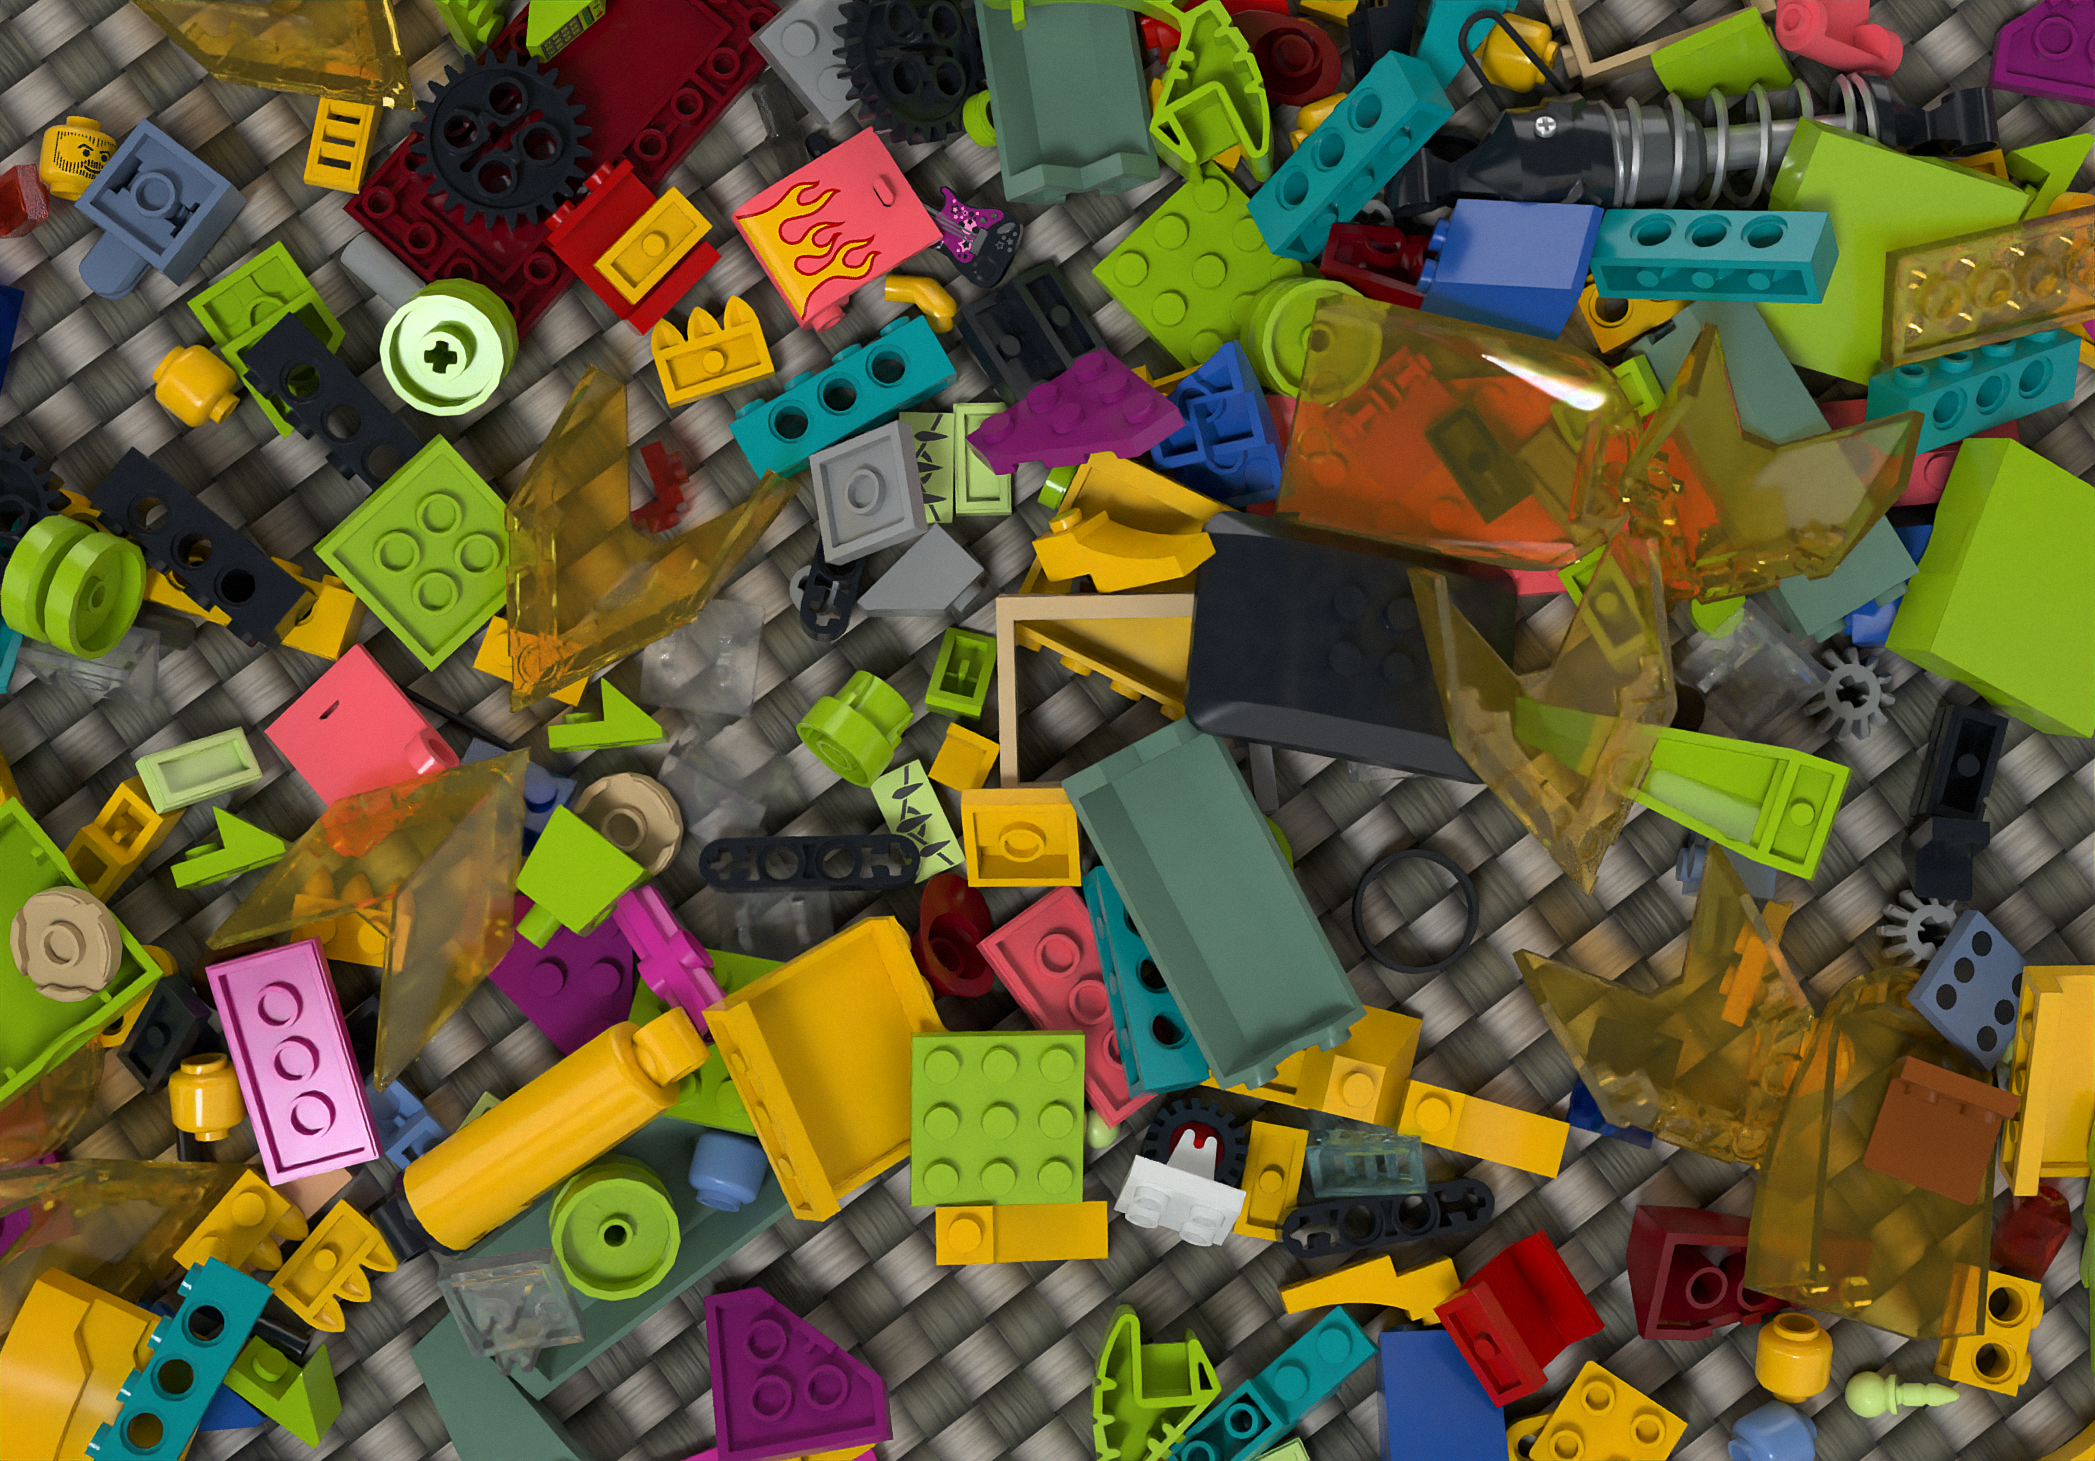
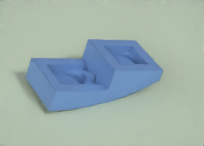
(404, 1122)

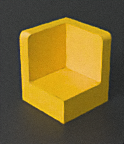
(964, 760)

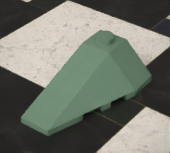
(485, 1412)

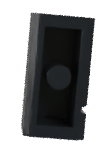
(1959, 764)

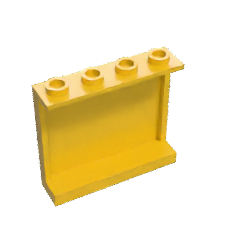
(1136, 653)
(829, 1060)
(2053, 1076)

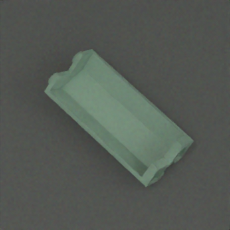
(1067, 101)
(1781, 410)
(1215, 902)
(705, 1235)

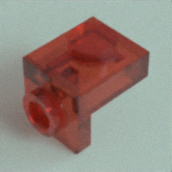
(22, 201)
(668, 477)
(2032, 1232)

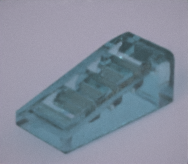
(1338, 1182)

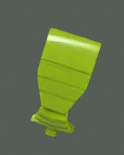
(1208, 95)
(1146, 1391)

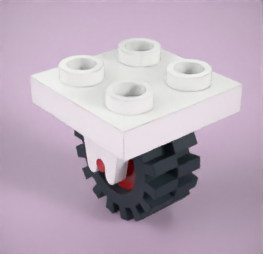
(1187, 1174)

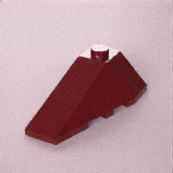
(1376, 262)
(1691, 1273)

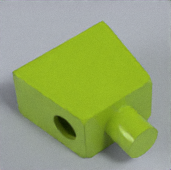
(574, 879)

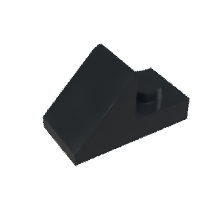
(1942, 855)
(167, 1032)

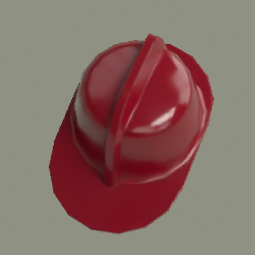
(1293, 56)
(945, 944)

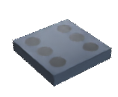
(1973, 990)

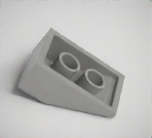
(800, 49)

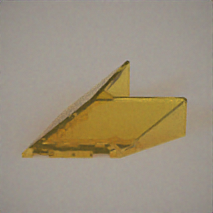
(294, 46)
(1752, 511)
(577, 573)
(1572, 738)
(428, 871)
(1701, 1054)
(105, 1222)

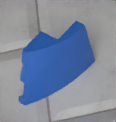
(1228, 435)

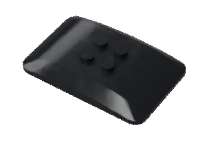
(1323, 648)

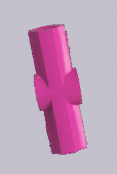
(670, 956)

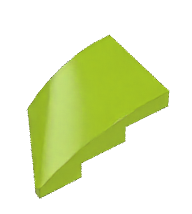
(1727, 57)
(251, 303)

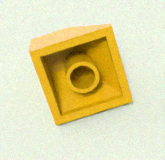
(1366, 1072)

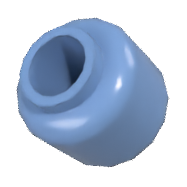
(727, 1169)
(1773, 1434)

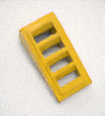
(320, 147)

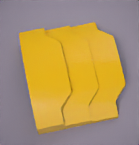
(68, 1366)

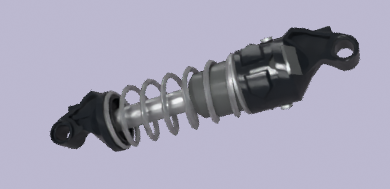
(1654, 155)

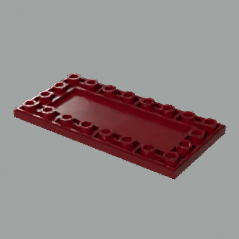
(652, 92)

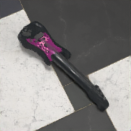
(975, 238)

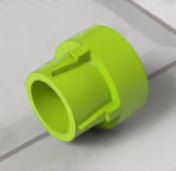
(857, 728)

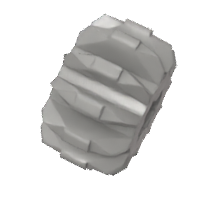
(1858, 712)
(1907, 922)

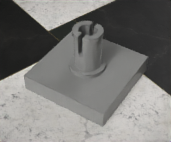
(868, 493)

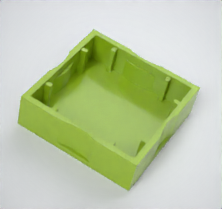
(1875, 206)
(2009, 588)
(34, 1029)

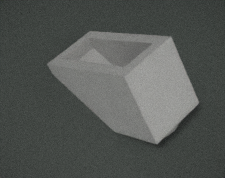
(926, 580)

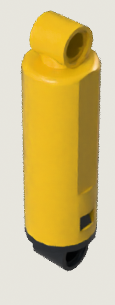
(539, 1136)

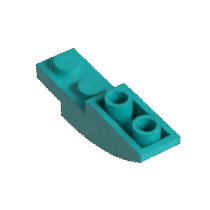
(1281, 1394)

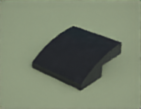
(1028, 331)

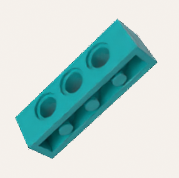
(1350, 156)
(1715, 255)
(1979, 386)
(877, 403)
(1133, 1005)
(241, 1303)

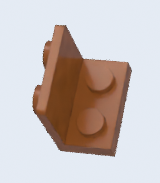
(1937, 1129)

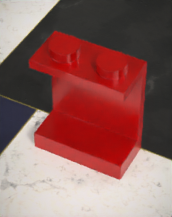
(588, 229)
(1517, 1317)

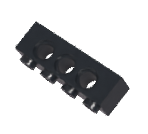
(293, 345)
(139, 486)

